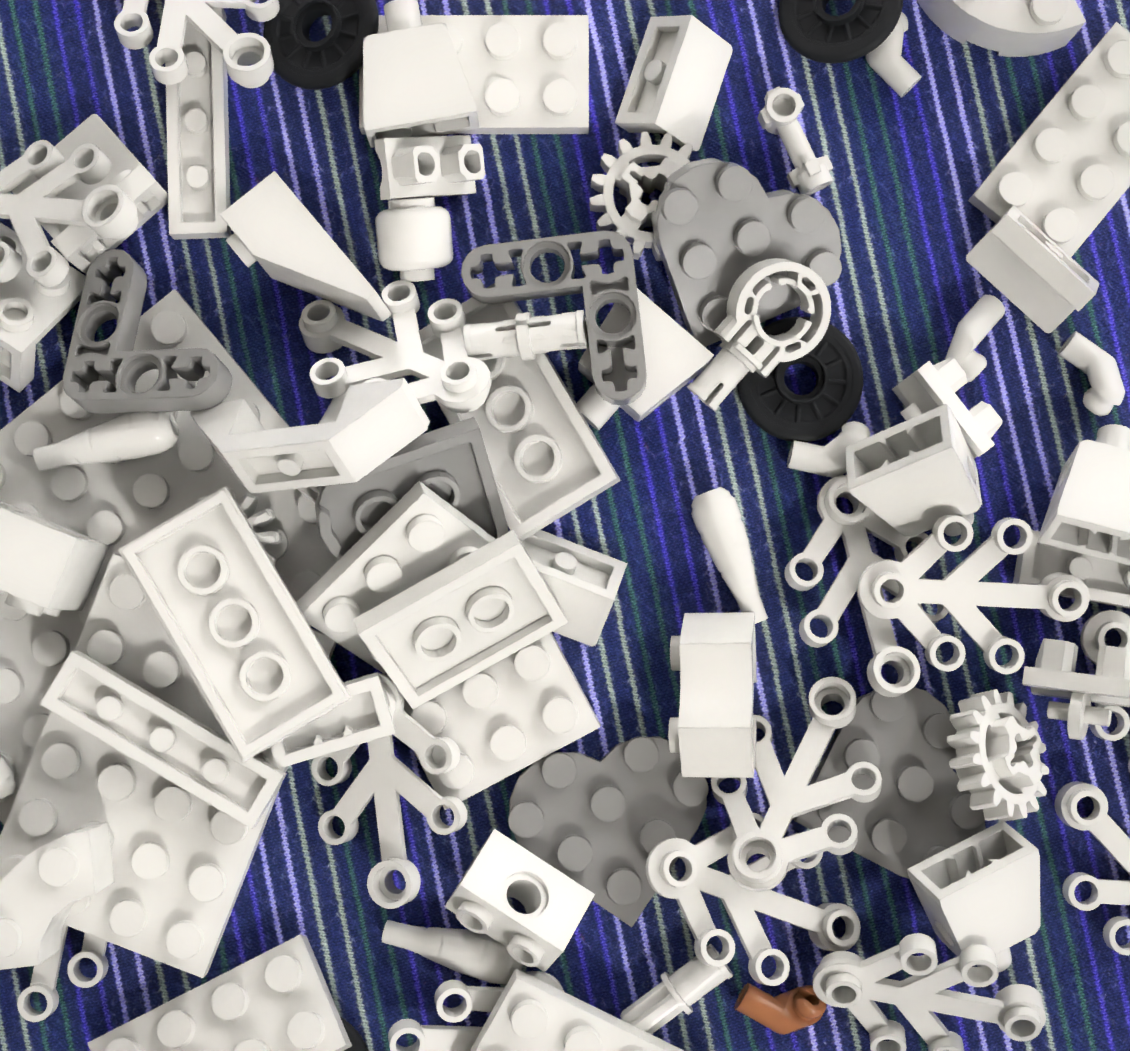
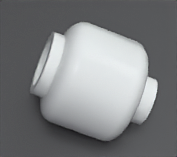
(414, 238)

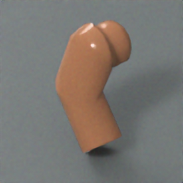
(783, 1012)

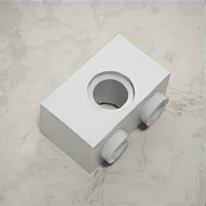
(550, 899)

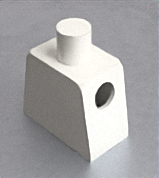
(414, 79)
(670, 358)
(916, 473)
(1093, 498)
(982, 891)

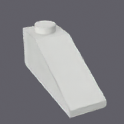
(295, 249)

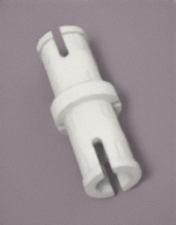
(526, 336)

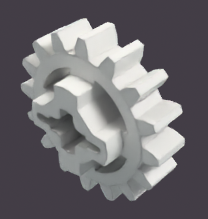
(632, 182)
(998, 756)

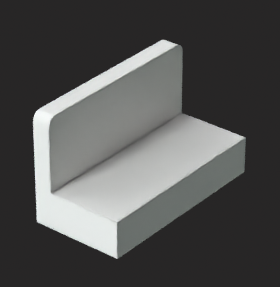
(675, 80)
(1032, 271)
(579, 581)

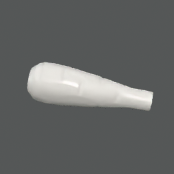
(122, 438)
(727, 542)
(455, 949)

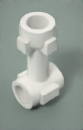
(780, 118)

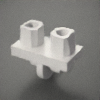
(429, 166)
(936, 386)
(1056, 677)

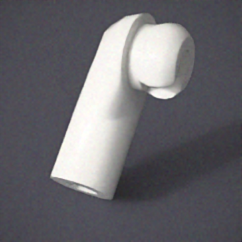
(889, 63)
(971, 332)
(1101, 370)

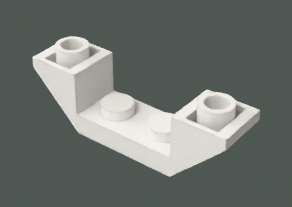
(369, 429)

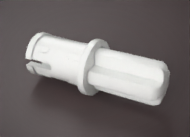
(675, 993)

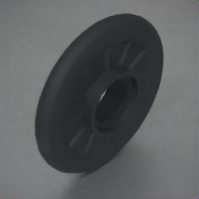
(840, 37)
(323, 62)
(813, 414)

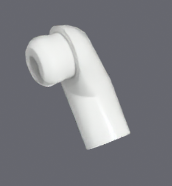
(827, 459)

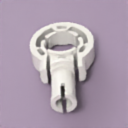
(744, 325)

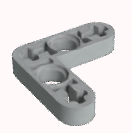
(597, 291)
(115, 355)

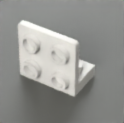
(80, 243)
(29, 314)

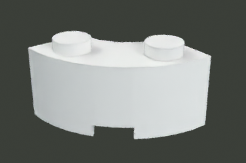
(1008, 26)
(716, 695)
(43, 890)

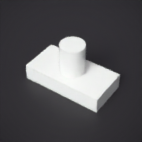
(350, 724)

